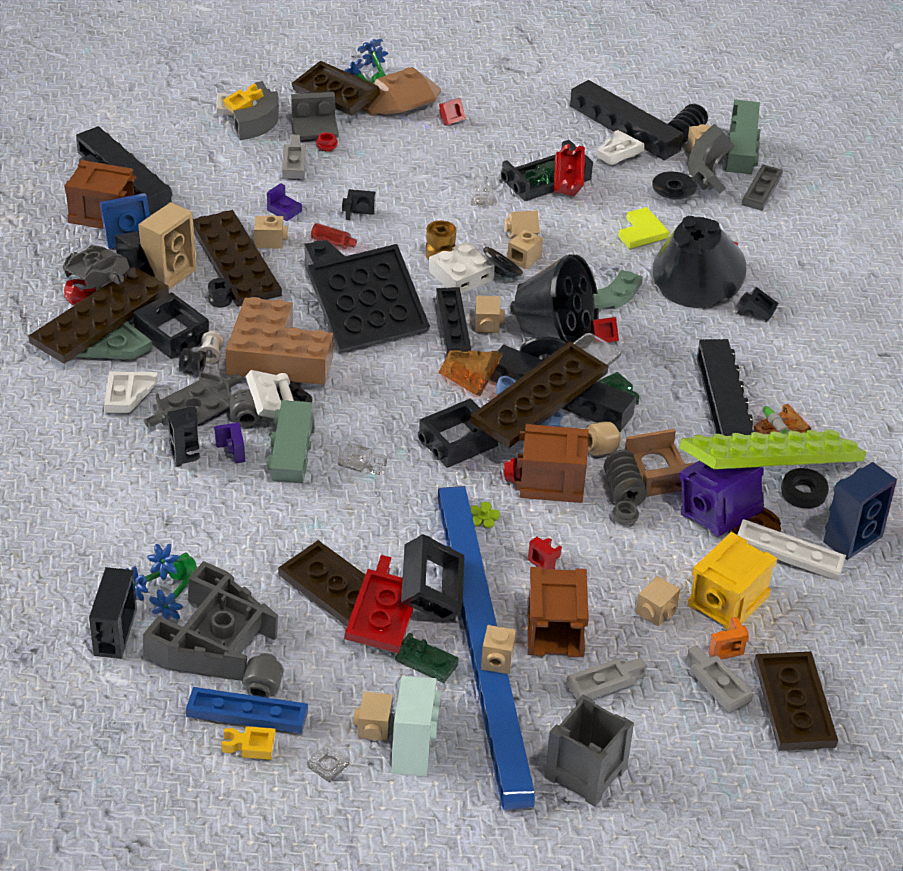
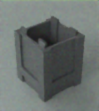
(589, 750)

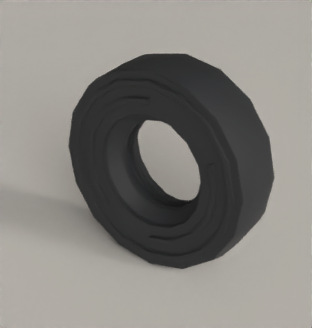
(804, 499)

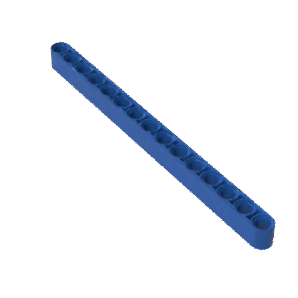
(493, 688)

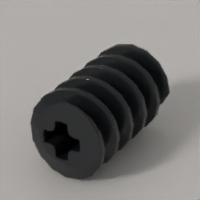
(689, 116)

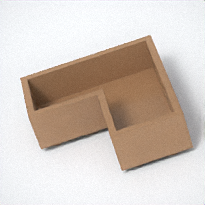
(269, 344)

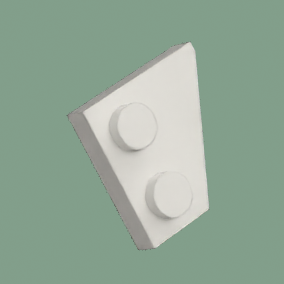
(619, 148)

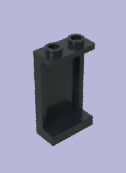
(516, 180)

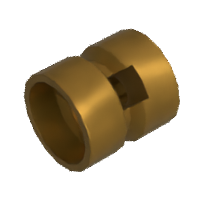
(440, 237)

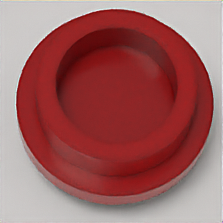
(326, 141)
(511, 471)

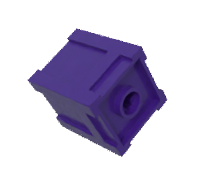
(721, 496)

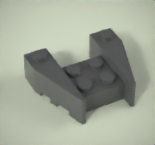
(217, 630)

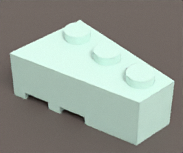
(415, 725)

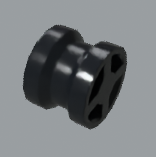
(220, 292)
(192, 361)

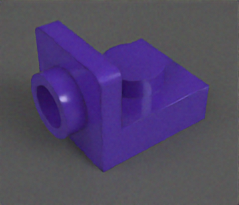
(282, 205)
(231, 437)

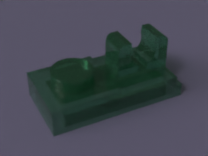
(426, 658)

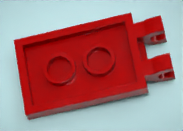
(378, 614)

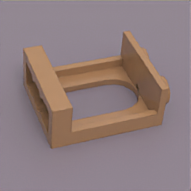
(660, 443)

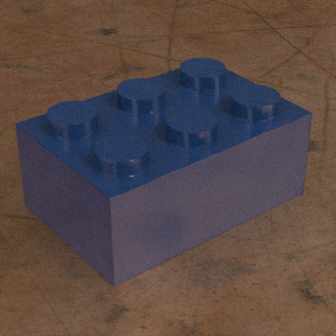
(859, 510)

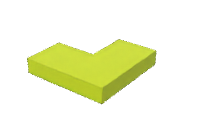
(645, 229)

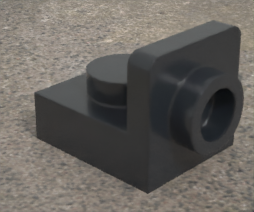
(359, 202)
(759, 303)

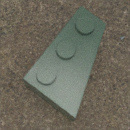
(744, 136)
(291, 441)

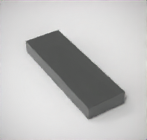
(762, 187)

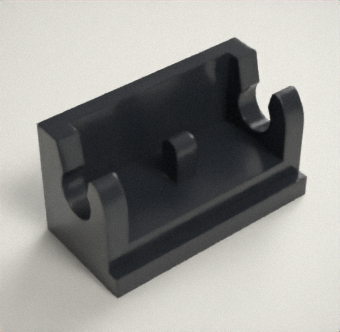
(183, 435)

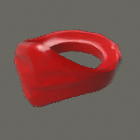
(74, 294)

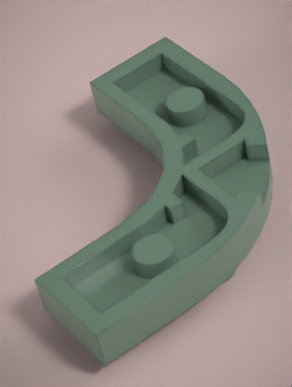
(619, 291)

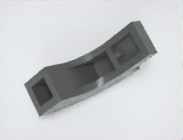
(259, 118)
(705, 157)

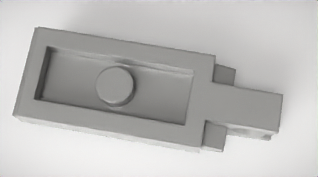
(294, 159)
(606, 678)
(718, 679)

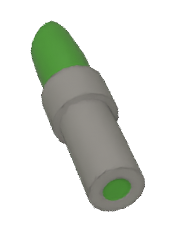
(775, 420)

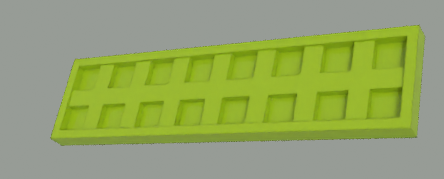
(772, 449)

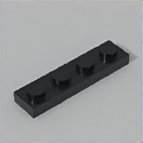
(452, 319)

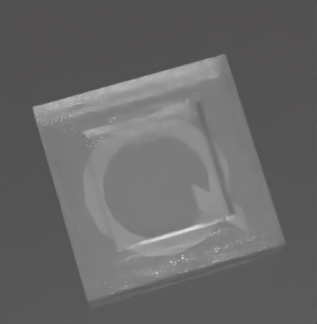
(328, 762)

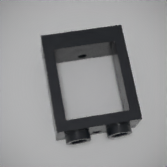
(171, 306)
(461, 449)
(414, 588)
(113, 612)

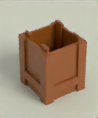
(94, 184)
(553, 463)
(557, 612)

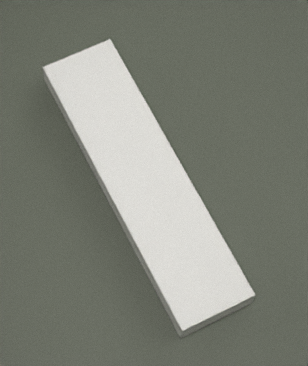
(793, 550)

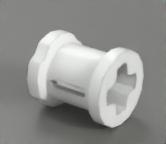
(217, 344)

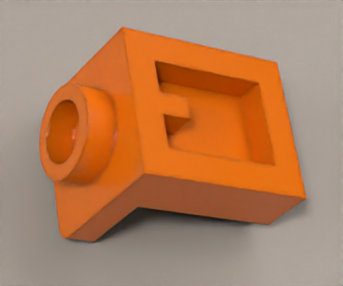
(731, 642)

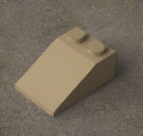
(169, 243)

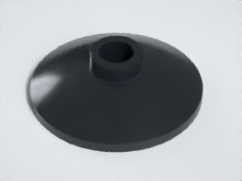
(674, 185)
(501, 263)
(542, 346)

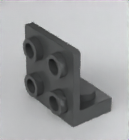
(313, 114)

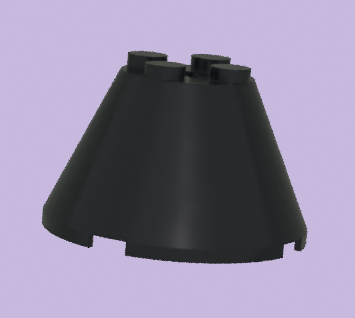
(699, 264)
(558, 300)

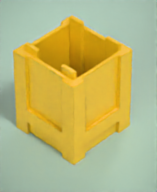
(731, 580)

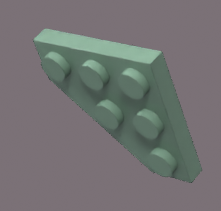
(121, 343)

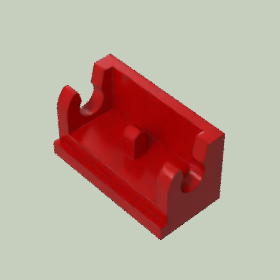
(569, 170)

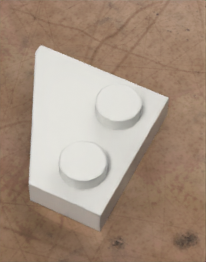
(127, 390)

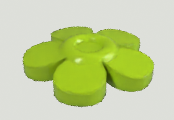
(484, 515)

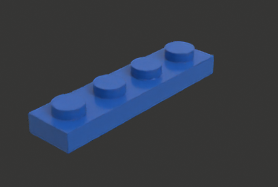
(247, 710)

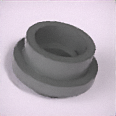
(625, 513)

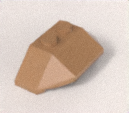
(402, 92)

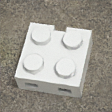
(461, 268)

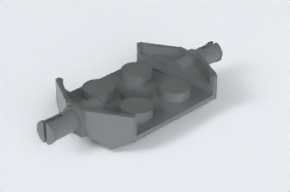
(96, 266)
(209, 394)

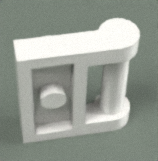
(265, 393)

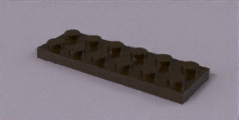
(235, 256)
(97, 315)
(539, 393)

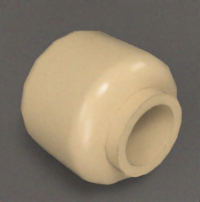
(603, 438)

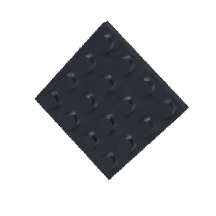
(368, 298)

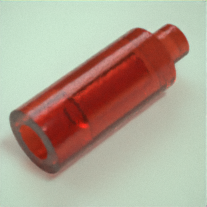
(334, 236)

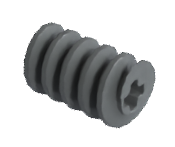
(625, 477)

